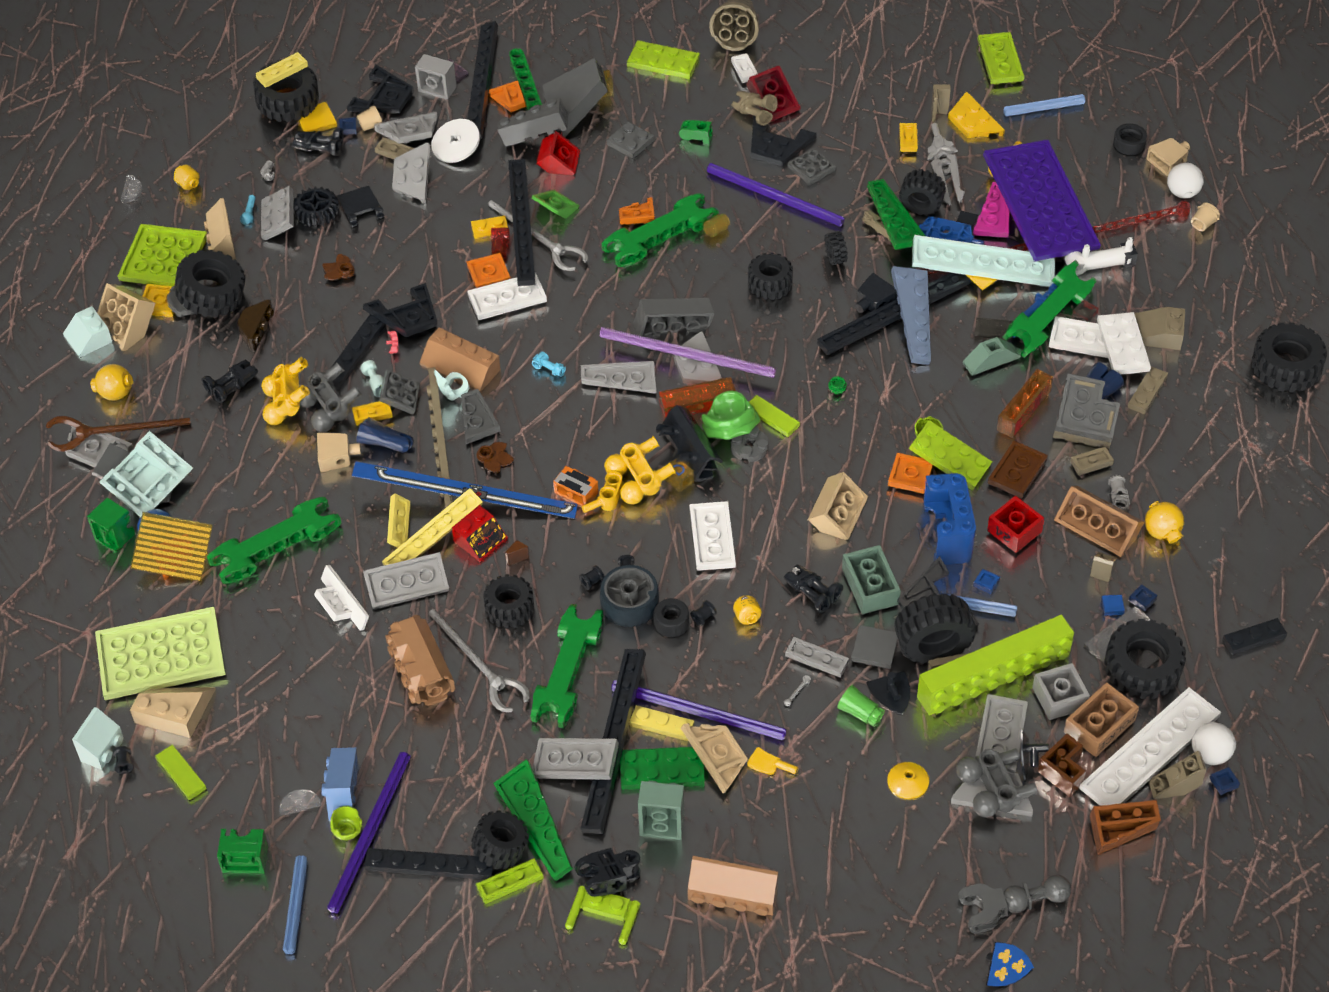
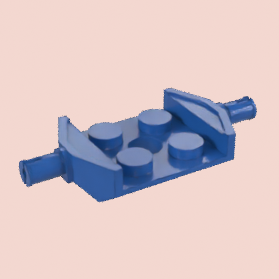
(959, 231)

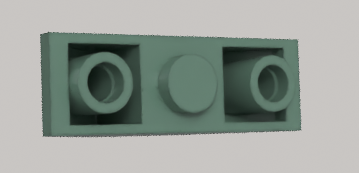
(990, 355)

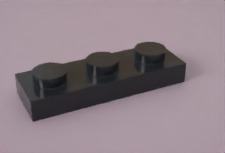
(1254, 636)

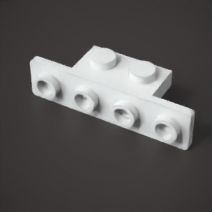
(339, 600)

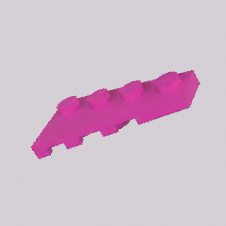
(994, 215)

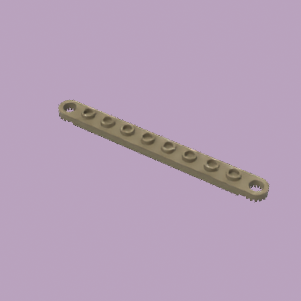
(438, 432)

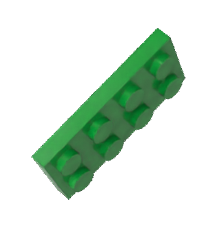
(661, 765)

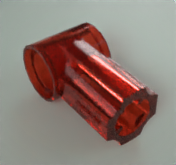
(500, 238)

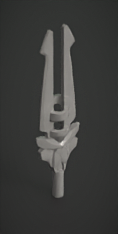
(939, 149)

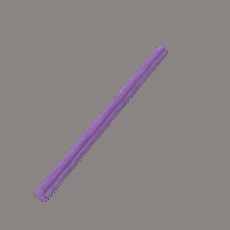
(684, 352)

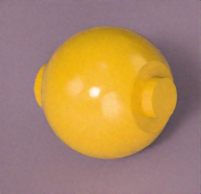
(112, 382)
(1164, 521)

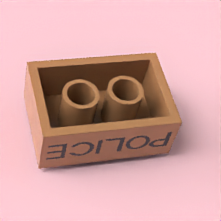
(1101, 719)

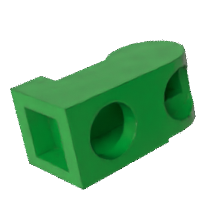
(696, 130)

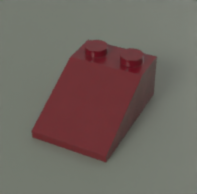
(774, 83)

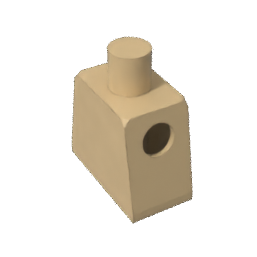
(1168, 154)
(335, 451)

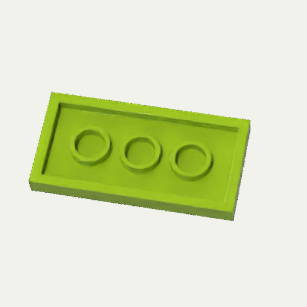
(1000, 58)
(663, 59)
(950, 454)

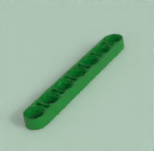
(524, 83)

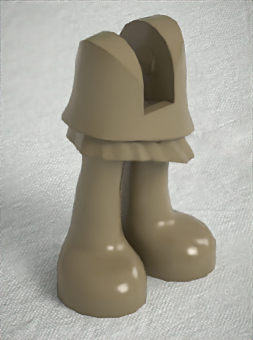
(750, 100)

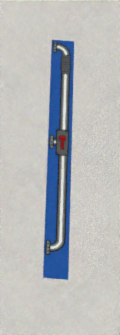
(457, 488)

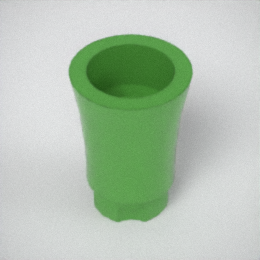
(860, 706)

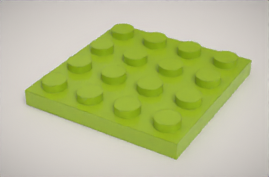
(158, 252)

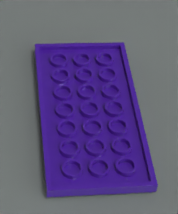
(1041, 200)

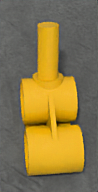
(609, 493)

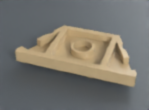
(717, 752)

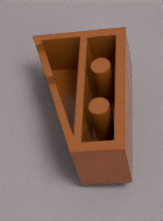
(1122, 822)

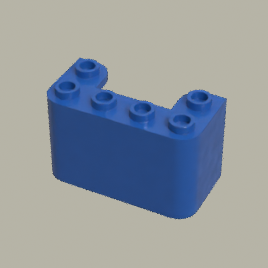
(950, 499)

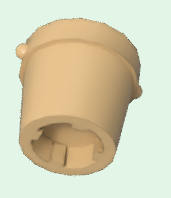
(369, 118)
(1205, 216)

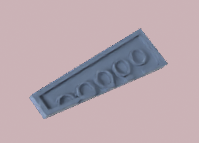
(914, 305)

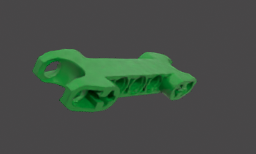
(636, 242)
(1030, 328)
(245, 555)
(558, 694)

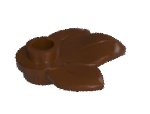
(340, 269)
(495, 457)

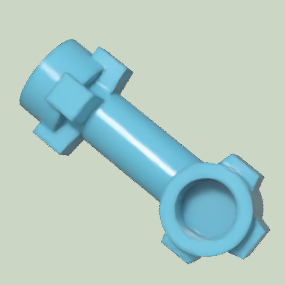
(542, 360)

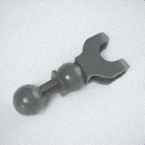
(1015, 899)

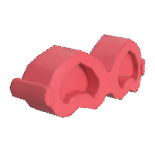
(394, 341)

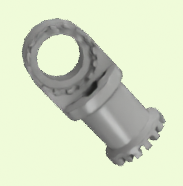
(1119, 493)

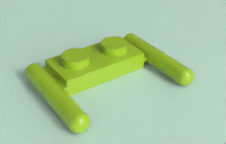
(608, 906)

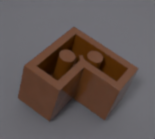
(1061, 766)

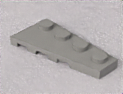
(627, 376)

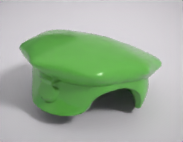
(729, 416)

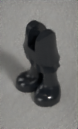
(315, 140)
(239, 373)
(803, 580)

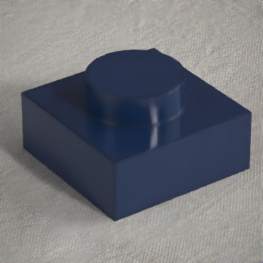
(348, 125)
(1143, 597)
(1224, 780)

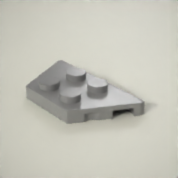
(408, 128)
(411, 173)
(694, 370)
(94, 446)
(967, 792)

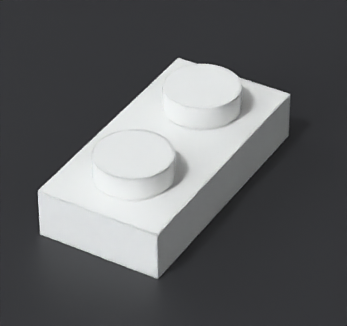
(743, 67)

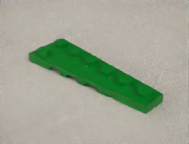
(893, 214)
(525, 799)

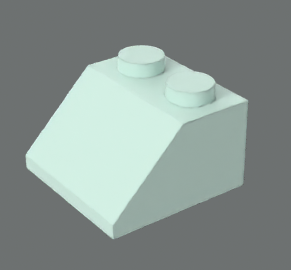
(87, 332)
(97, 739)

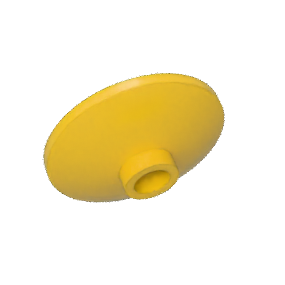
(908, 787)

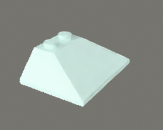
(146, 475)

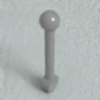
(806, 680)

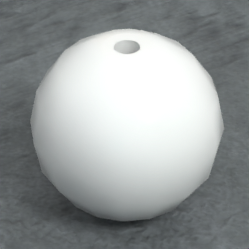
(1185, 180)
(1214, 742)

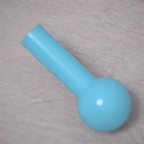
(247, 218)

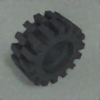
(835, 248)

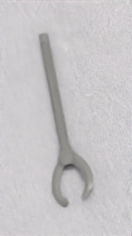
(556, 248)
(496, 681)

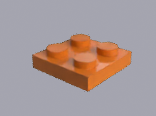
(488, 270)
(909, 473)

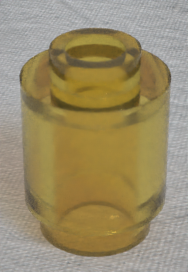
(716, 225)

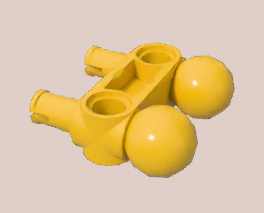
(285, 390)
(633, 457)

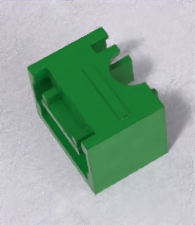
(110, 524)
(243, 853)

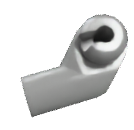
(266, 171)

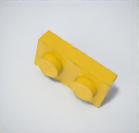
(908, 137)
(483, 227)
(374, 410)

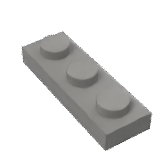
(817, 657)

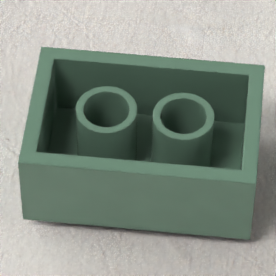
(871, 579)
(661, 810)

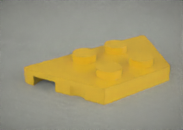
(973, 118)

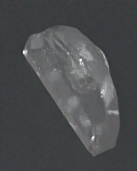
(131, 190)
(298, 801)

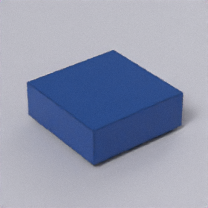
(986, 581)
(1112, 605)

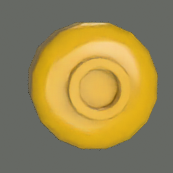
(186, 177)
(747, 610)

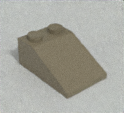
(1162, 327)

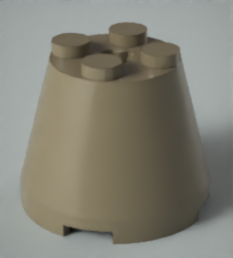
(735, 31)

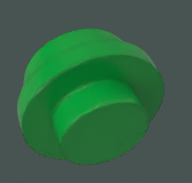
(837, 385)

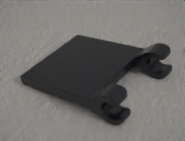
(359, 202)

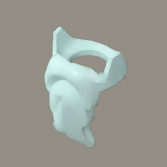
(445, 383)

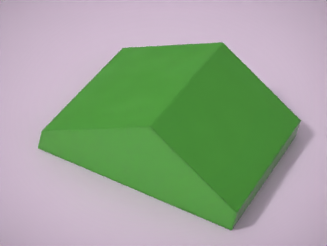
(556, 203)

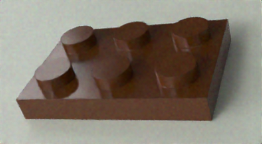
(1017, 469)

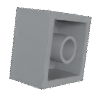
(435, 76)
(1060, 691)

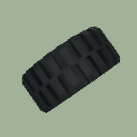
(288, 105)
(206, 299)
(1292, 340)
(935, 627)
(1142, 680)

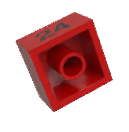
(1015, 524)

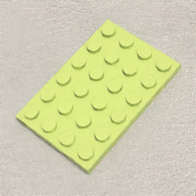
(159, 653)

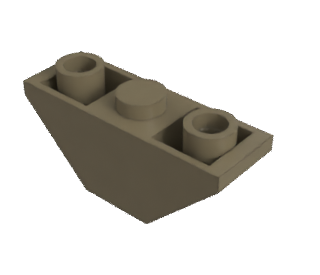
(1179, 778)

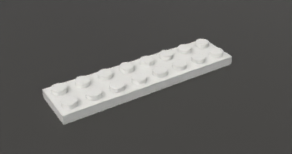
(1149, 750)

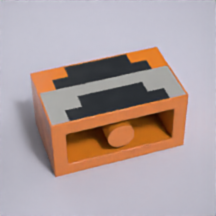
(575, 486)

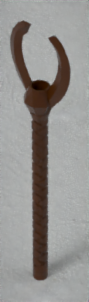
(84, 431)

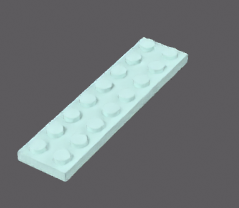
(981, 261)

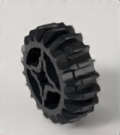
(316, 206)

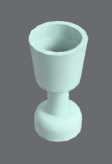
(369, 369)

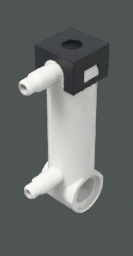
(1124, 255)

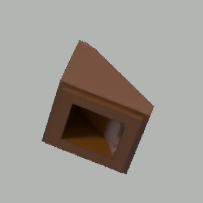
(516, 553)

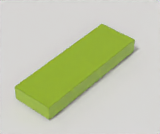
(774, 417)
(180, 772)
(509, 881)

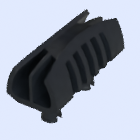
(689, 443)

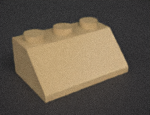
(219, 229)
(838, 506)

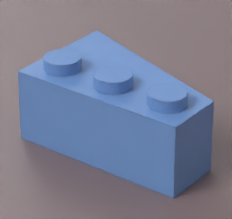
(340, 778)

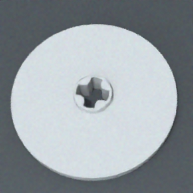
(466, 137)

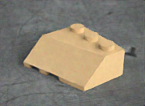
(125, 314)
(172, 708)

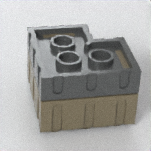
(1084, 414)

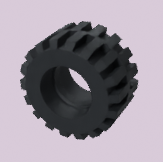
(922, 192)
(770, 276)
(508, 588)
(493, 850)

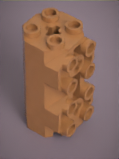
(419, 661)

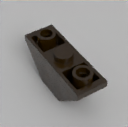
(254, 322)

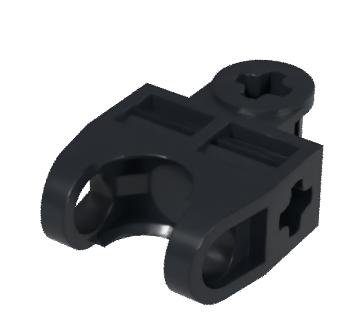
(608, 871)

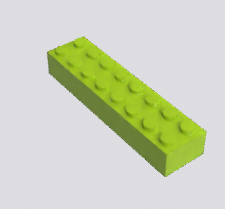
(995, 665)

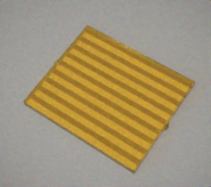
(171, 546)

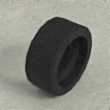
(1130, 148)

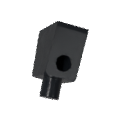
(874, 294)

